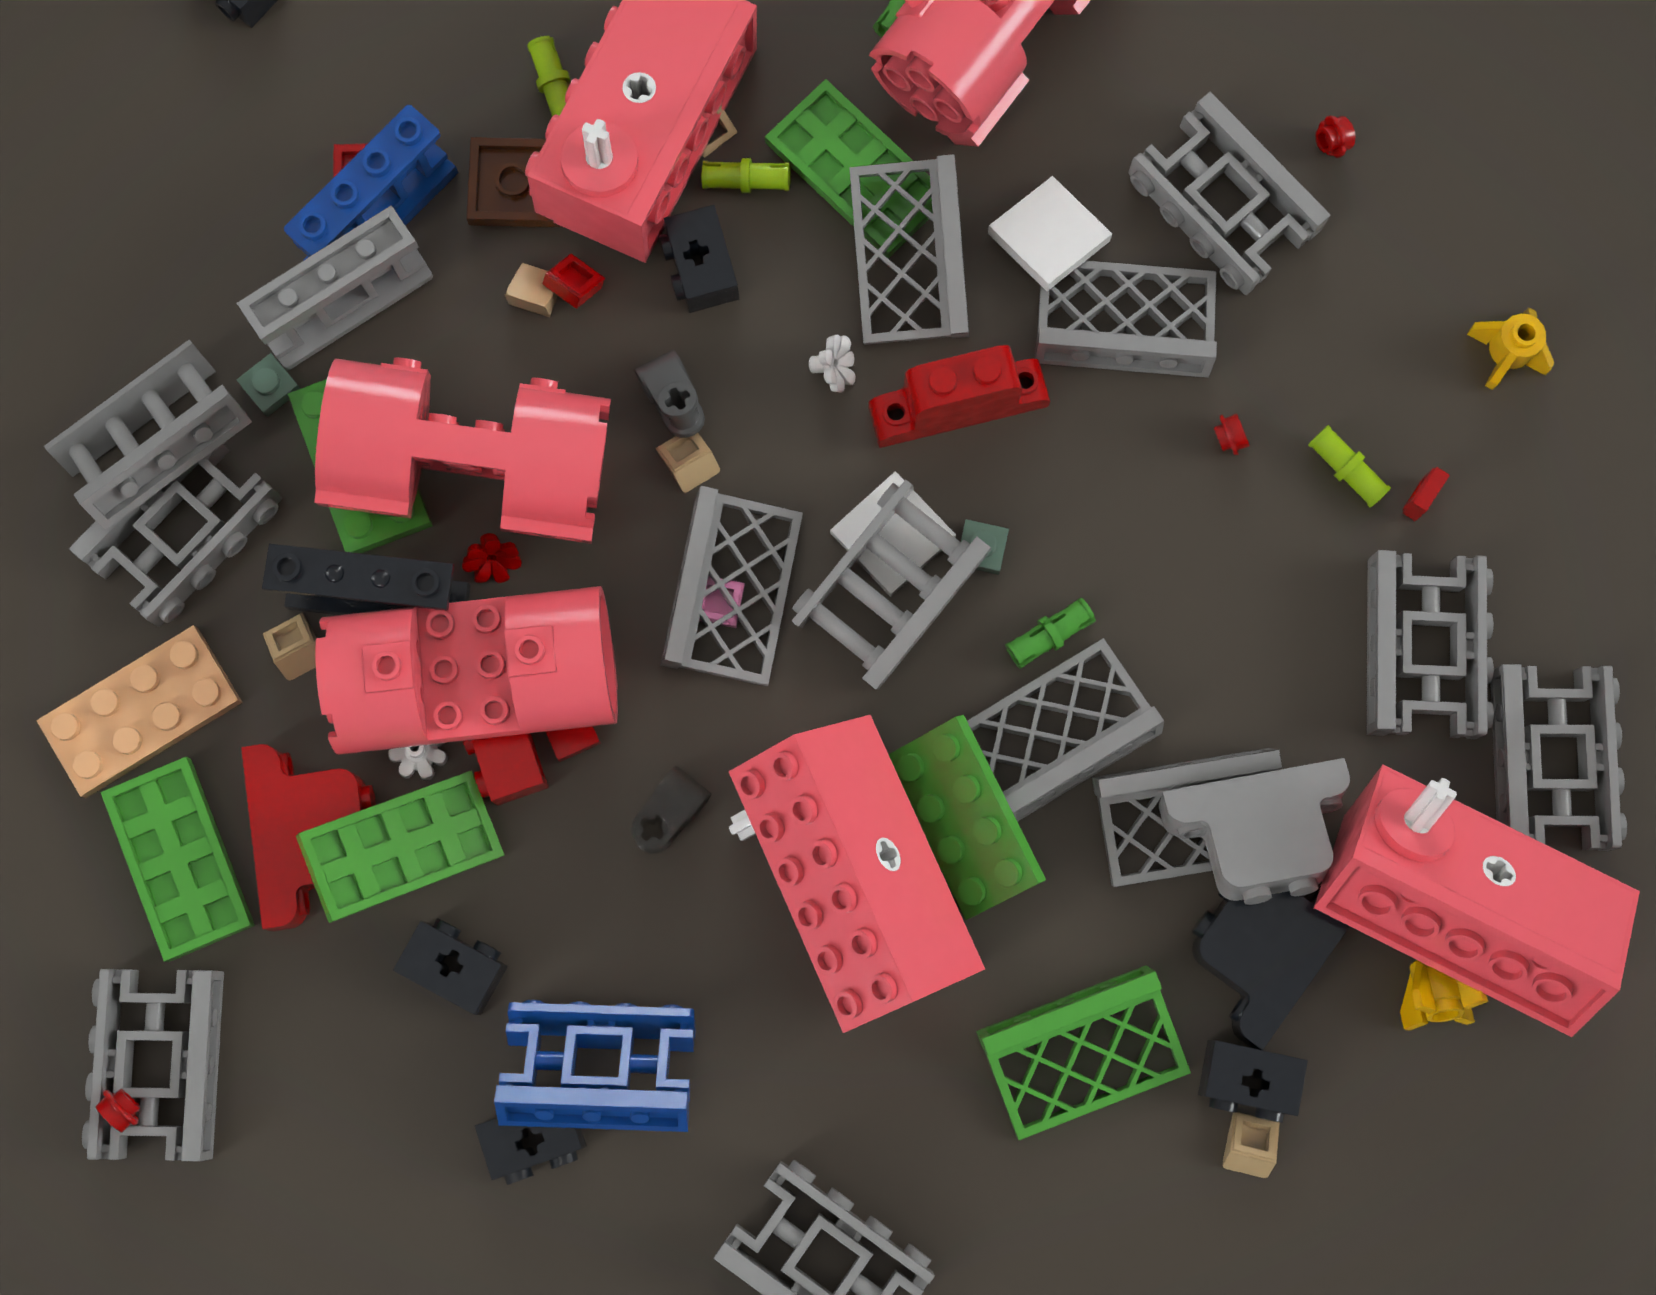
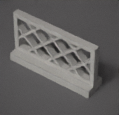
(947, 245)
(1132, 350)
(693, 581)
(1088, 756)
(1150, 784)

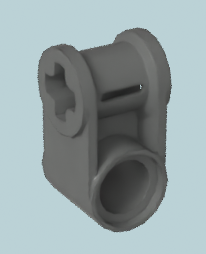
(672, 394)

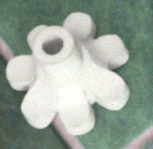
(835, 363)
(418, 761)

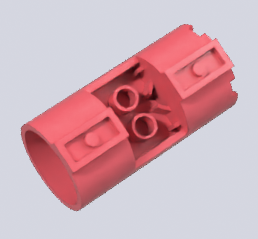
(960, 60)
(381, 435)
(467, 670)

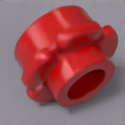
(1335, 136)
(1231, 434)
(118, 1109)

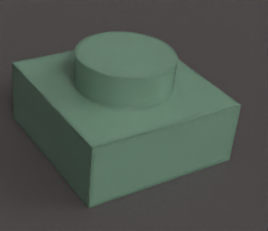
(268, 384)
(992, 536)

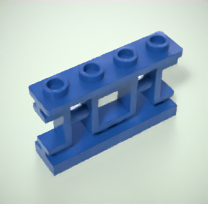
(393, 169)
(596, 1100)

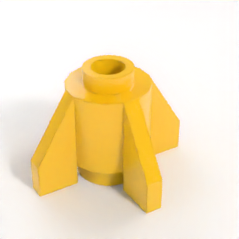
(1514, 344)
(1437, 998)

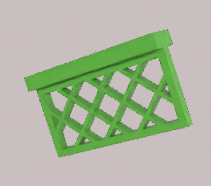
(1071, 1013)

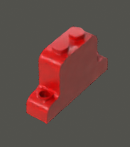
(958, 395)
(279, 810)

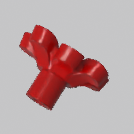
(491, 558)

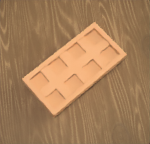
(139, 711)

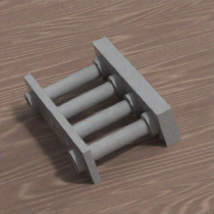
(164, 455)
(905, 625)

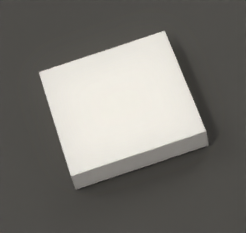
(1049, 233)
(896, 532)

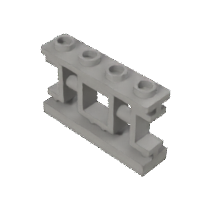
(1251, 170)
(337, 289)
(198, 557)
(1391, 645)
(1519, 754)
(192, 1063)
(847, 1230)

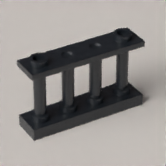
(358, 582)

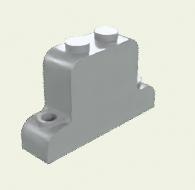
(1262, 828)

